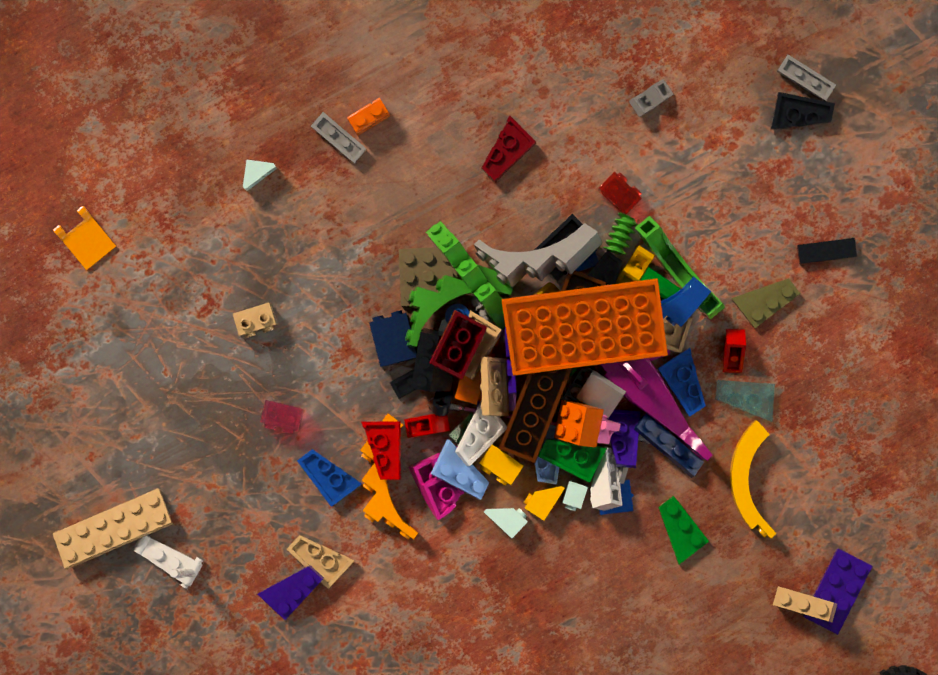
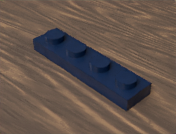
(668, 445)

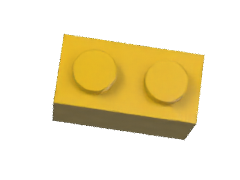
(501, 465)

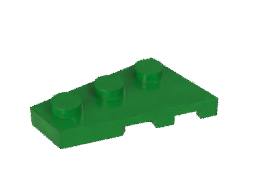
(575, 459)
(681, 529)

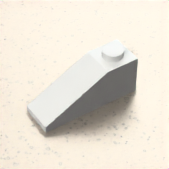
(606, 484)

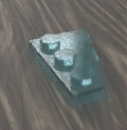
(747, 396)

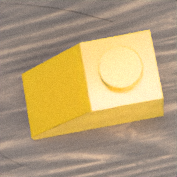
(542, 501)

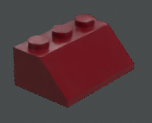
(458, 345)

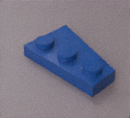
(327, 477)

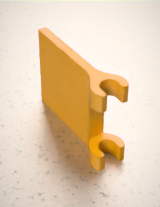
(86, 240)

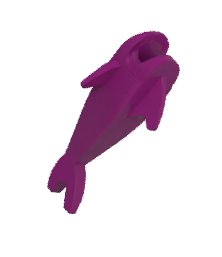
(650, 394)

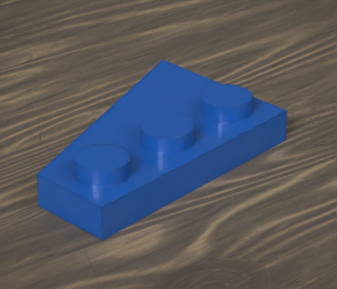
(683, 381)

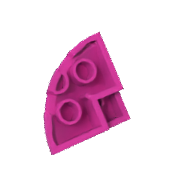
(437, 493)

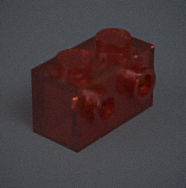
(620, 193)

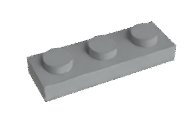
(806, 78)
(338, 137)

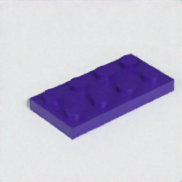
(841, 585)

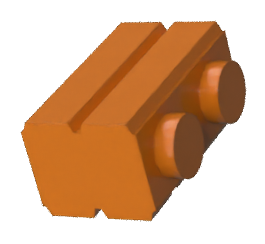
(368, 116)

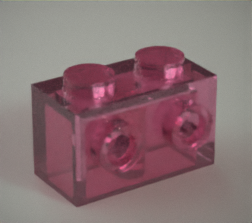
(282, 416)

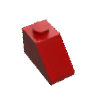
(734, 350)
(426, 425)

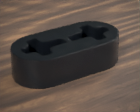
(443, 401)

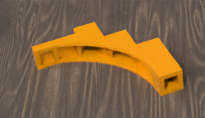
(381, 503)

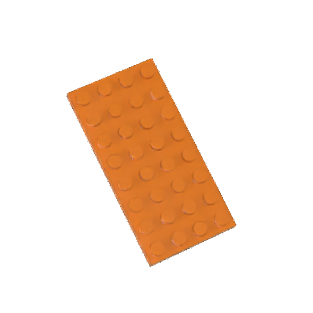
(585, 327)

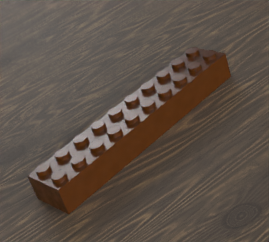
(540, 396)

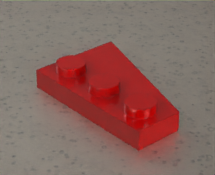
(385, 445)

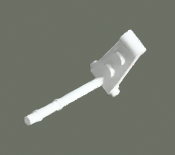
(170, 560)

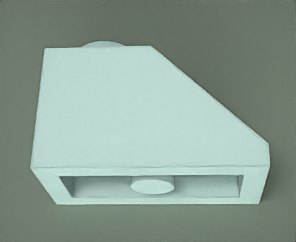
(508, 519)

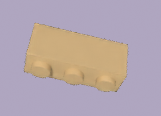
(805, 604)

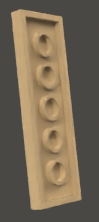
(112, 528)

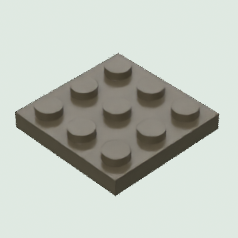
(422, 269)

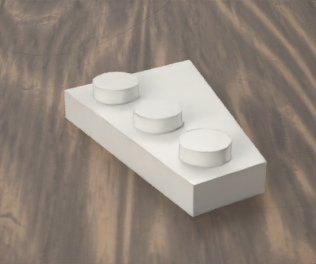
(479, 436)

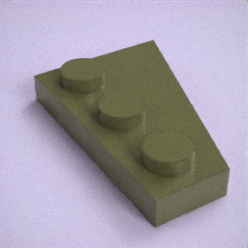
(765, 301)

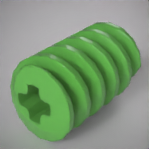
(621, 234)

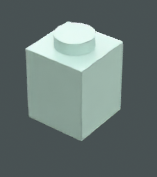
(574, 495)

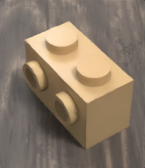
(255, 320)

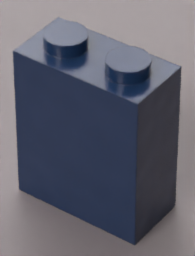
(390, 339)

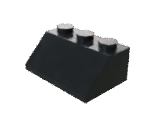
(426, 376)

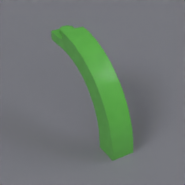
(673, 263)

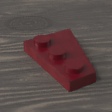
(508, 149)

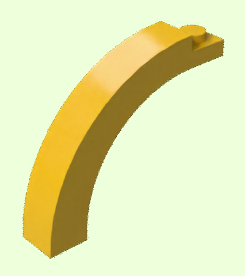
(739, 474)

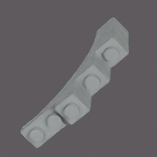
(564, 255)

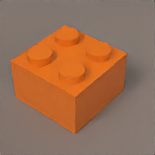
(578, 423)

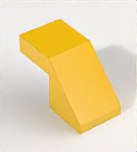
(636, 266)

